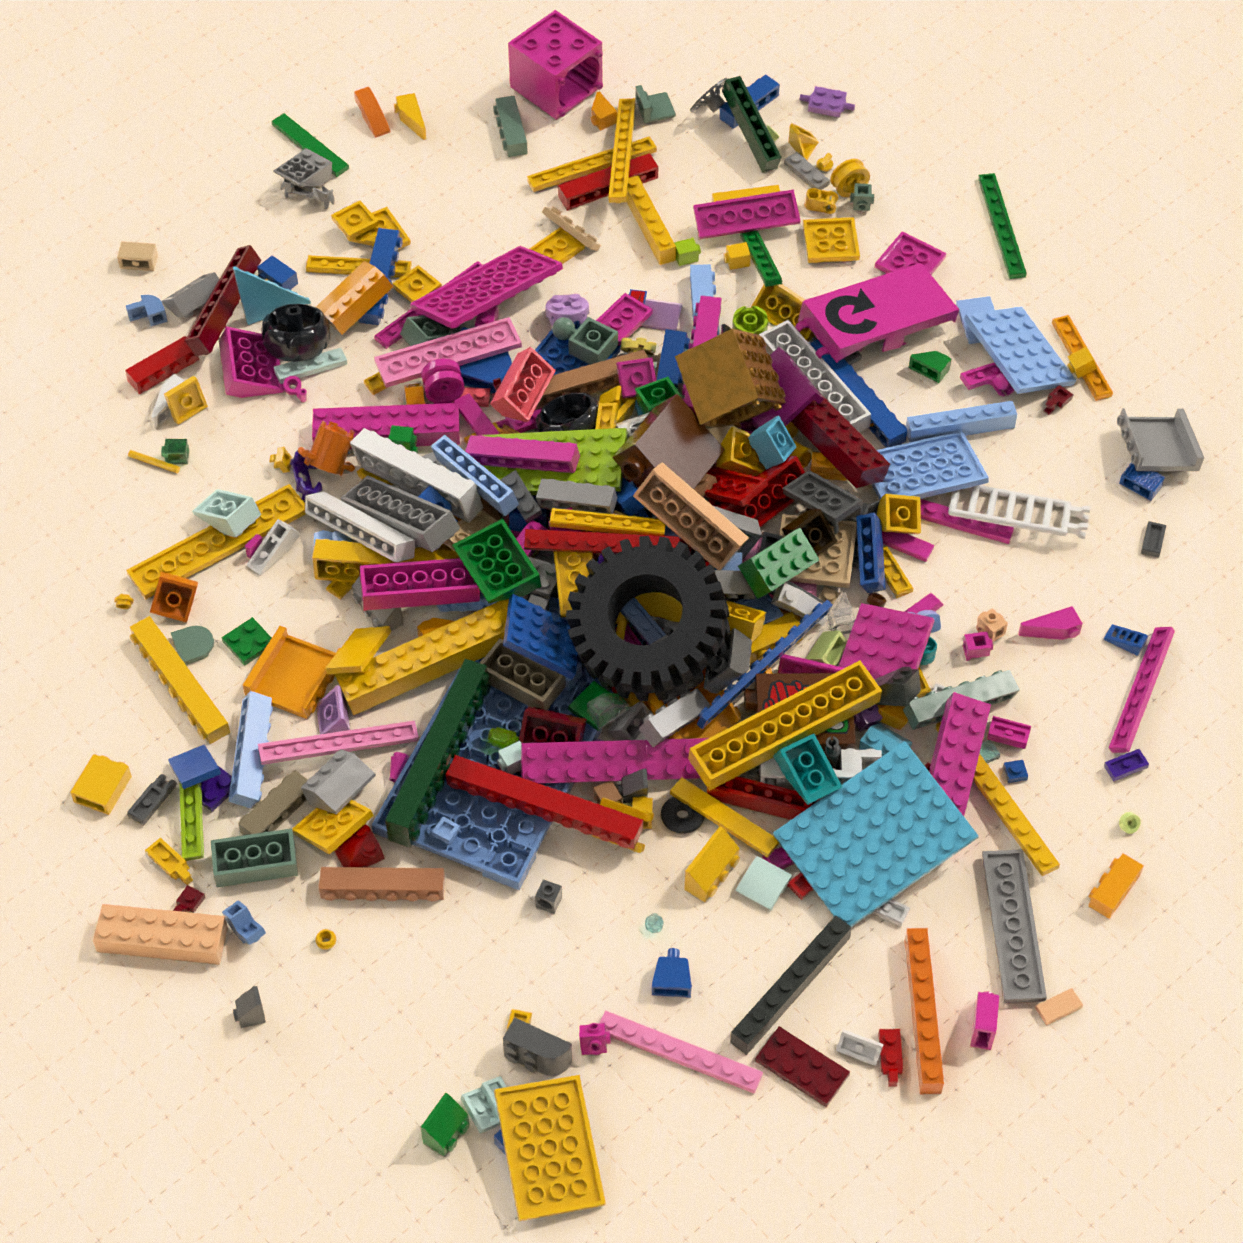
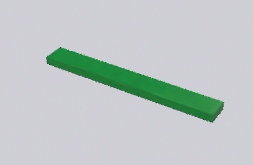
(1002, 226)

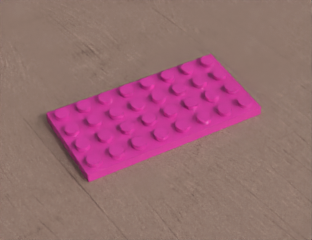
(486, 286)

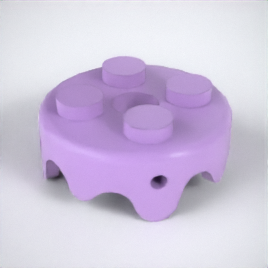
(568, 306)

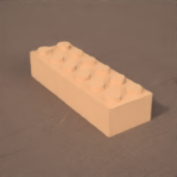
(690, 516)
(160, 934)

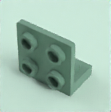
(653, 106)

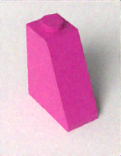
(985, 1020)

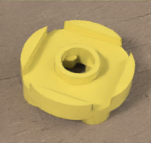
(639, 344)

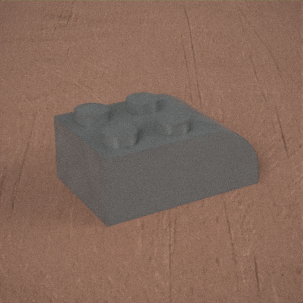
(731, 664)
(536, 1049)

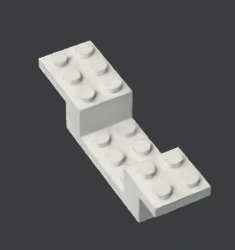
(850, 764)

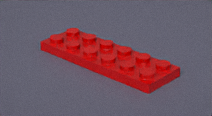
(734, 486)

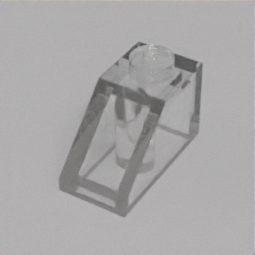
(841, 615)
(606, 708)

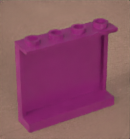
(797, 389)

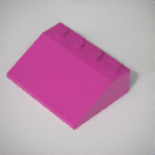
(247, 364)

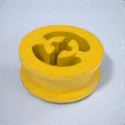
(848, 174)

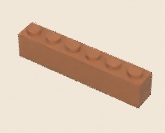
(382, 883)

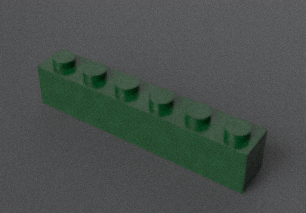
(751, 124)

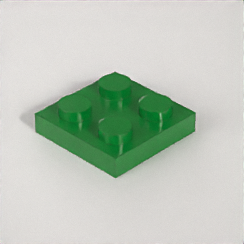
(247, 641)

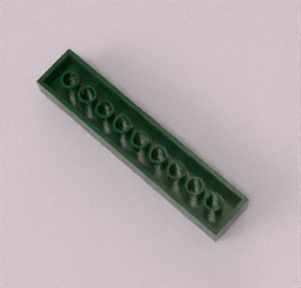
(437, 753)

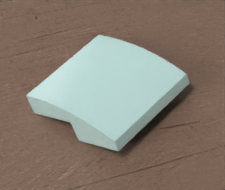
(763, 883)
(482, 1105)

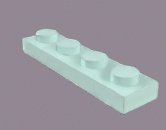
(300, 369)

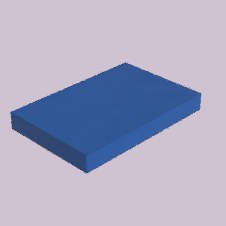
(194, 766)

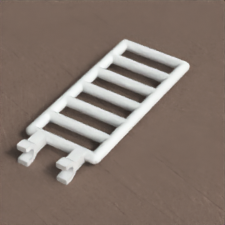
(989, 517)

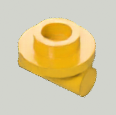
(825, 163)

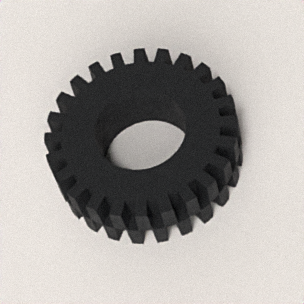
(637, 572)

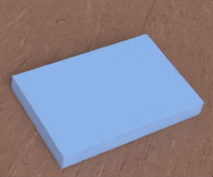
(972, 306)

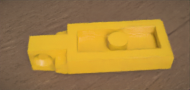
(169, 861)

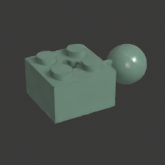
(589, 342)

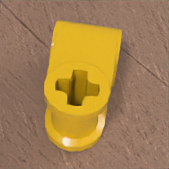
(819, 200)

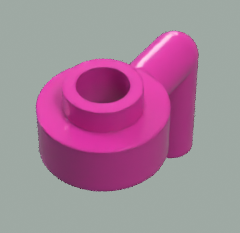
(300, 393)

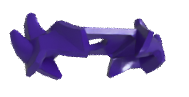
(303, 487)

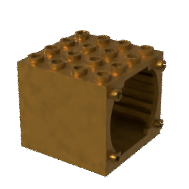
(730, 379)

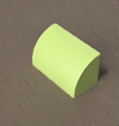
(828, 648)

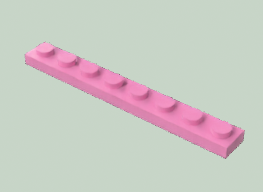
(332, 742)
(682, 1052)

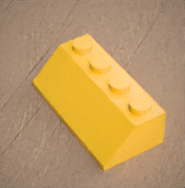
(782, 305)

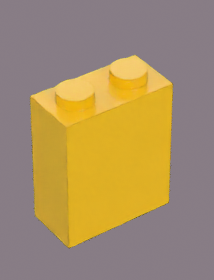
(101, 784)

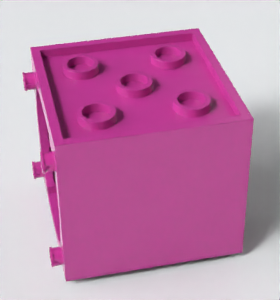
(555, 64)

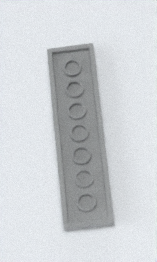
(1013, 926)

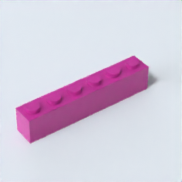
(524, 453)

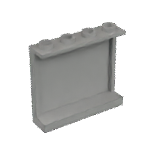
(1161, 442)

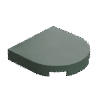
(193, 643)

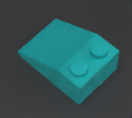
(807, 769)

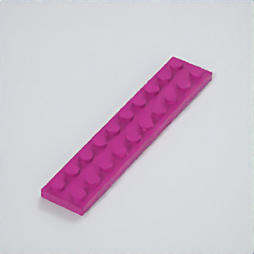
(607, 760)

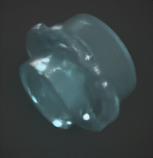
(654, 923)

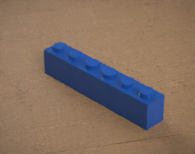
(383, 257)

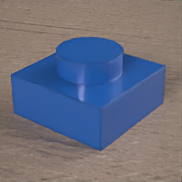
(1015, 771)

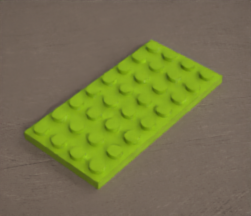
(594, 464)

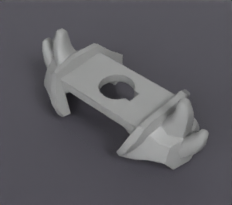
(320, 196)

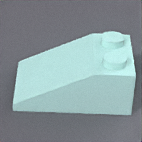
(228, 512)

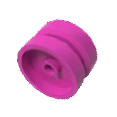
(442, 381)

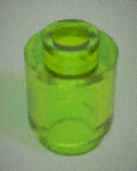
(502, 737)

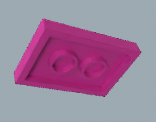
(625, 316)

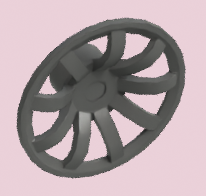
(713, 100)

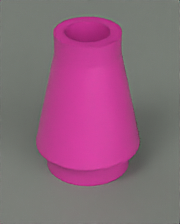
(397, 764)

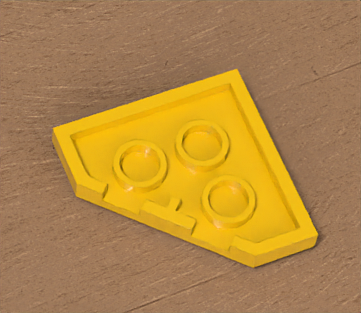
(386, 221)

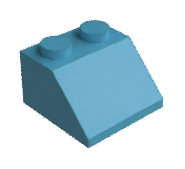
(772, 442)
(881, 738)

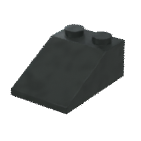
(899, 686)

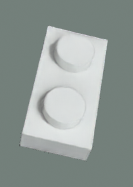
(859, 1047)

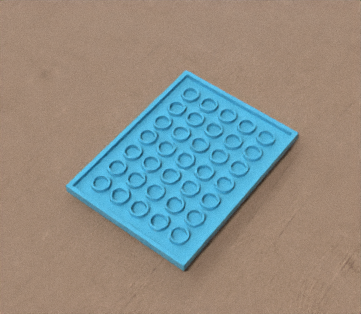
(875, 835)

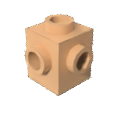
(992, 623)

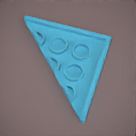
(262, 296)

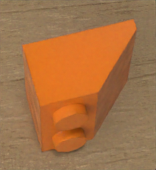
(174, 597)

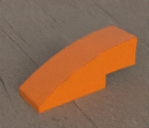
(371, 111)

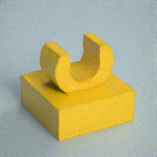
(281, 459)

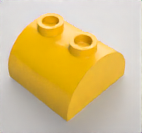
(900, 514)

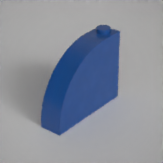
(483, 372)

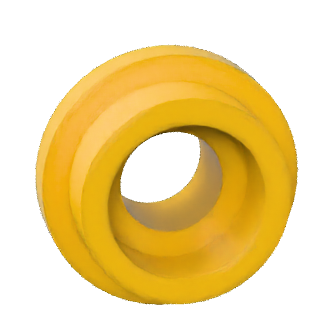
(123, 601)
(323, 934)

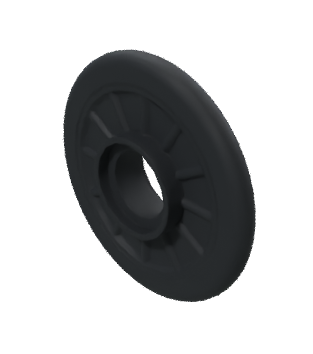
(677, 824)

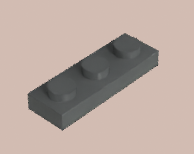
(527, 504)

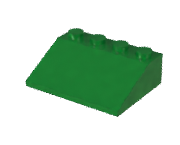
(497, 563)

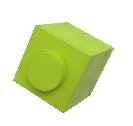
(687, 251)

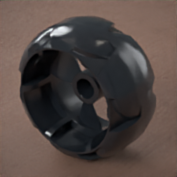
(295, 332)
(568, 413)

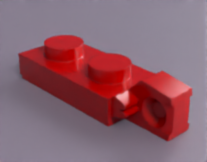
(891, 1054)

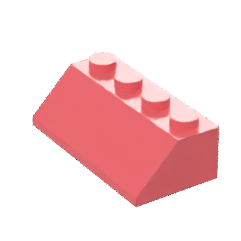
(523, 386)

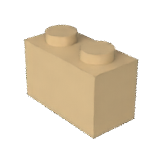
(137, 256)

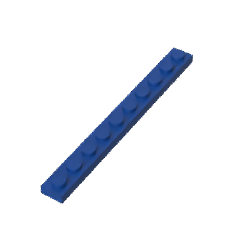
(768, 660)

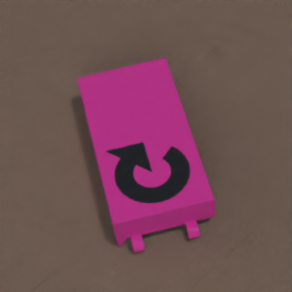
(876, 310)

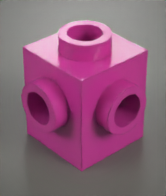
(594, 1039)

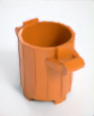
(329, 449)

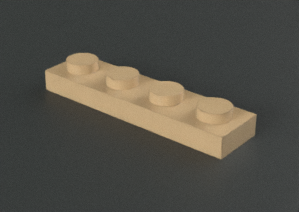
(576, 231)

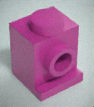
(977, 645)

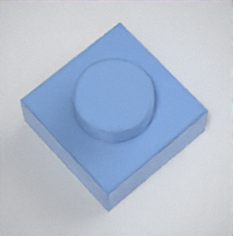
(446, 830)

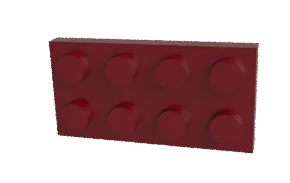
(802, 1066)

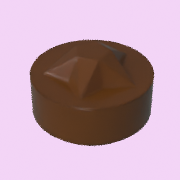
(876, 600)

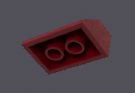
(550, 726)

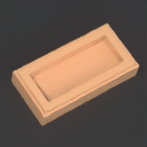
(1059, 1006)

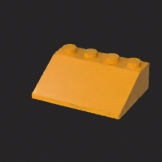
(354, 296)

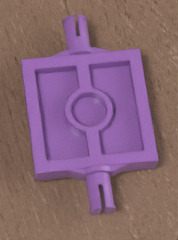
(827, 101)

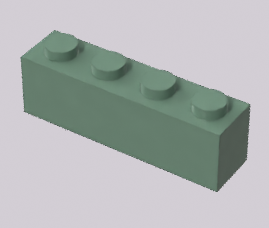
(511, 126)

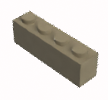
(276, 807)

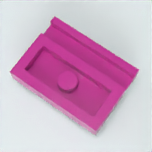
(1009, 732)

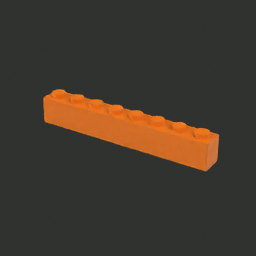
(924, 1011)

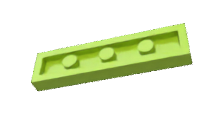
(191, 822)

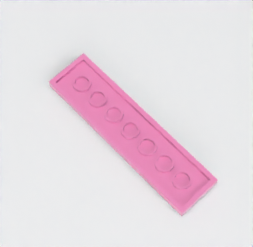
(461, 347)

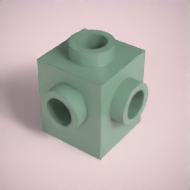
(862, 197)

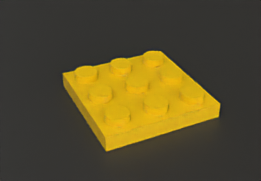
(831, 240)
(330, 830)

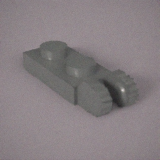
(151, 799)

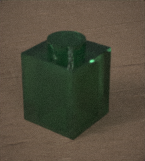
(176, 451)

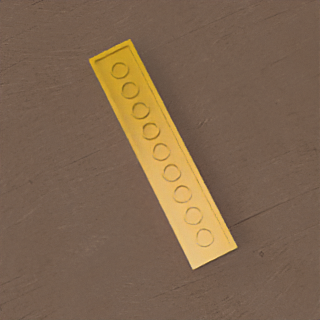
(211, 545)

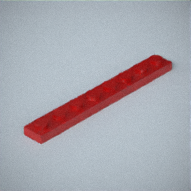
(583, 541)

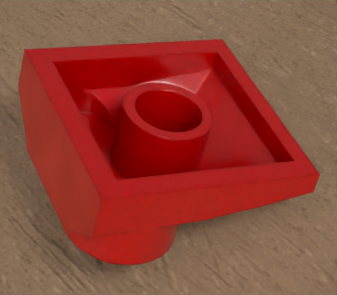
(360, 849)

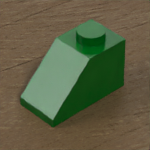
(930, 364)

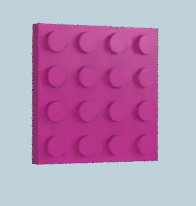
(886, 640)

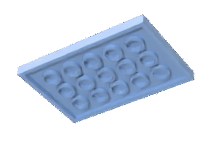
(1019, 349)
(931, 467)

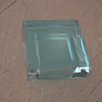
(989, 751)

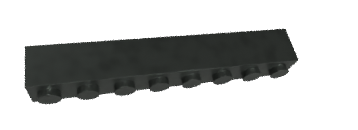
(790, 985)

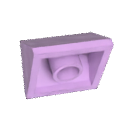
(664, 316)
(333, 712)

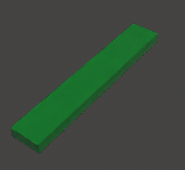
(305, 140)
(762, 258)

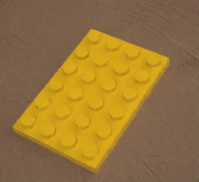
(549, 1147)

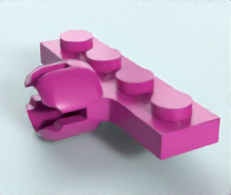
(986, 375)

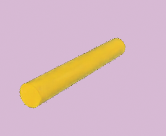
(153, 461)

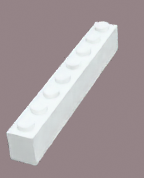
(360, 526)

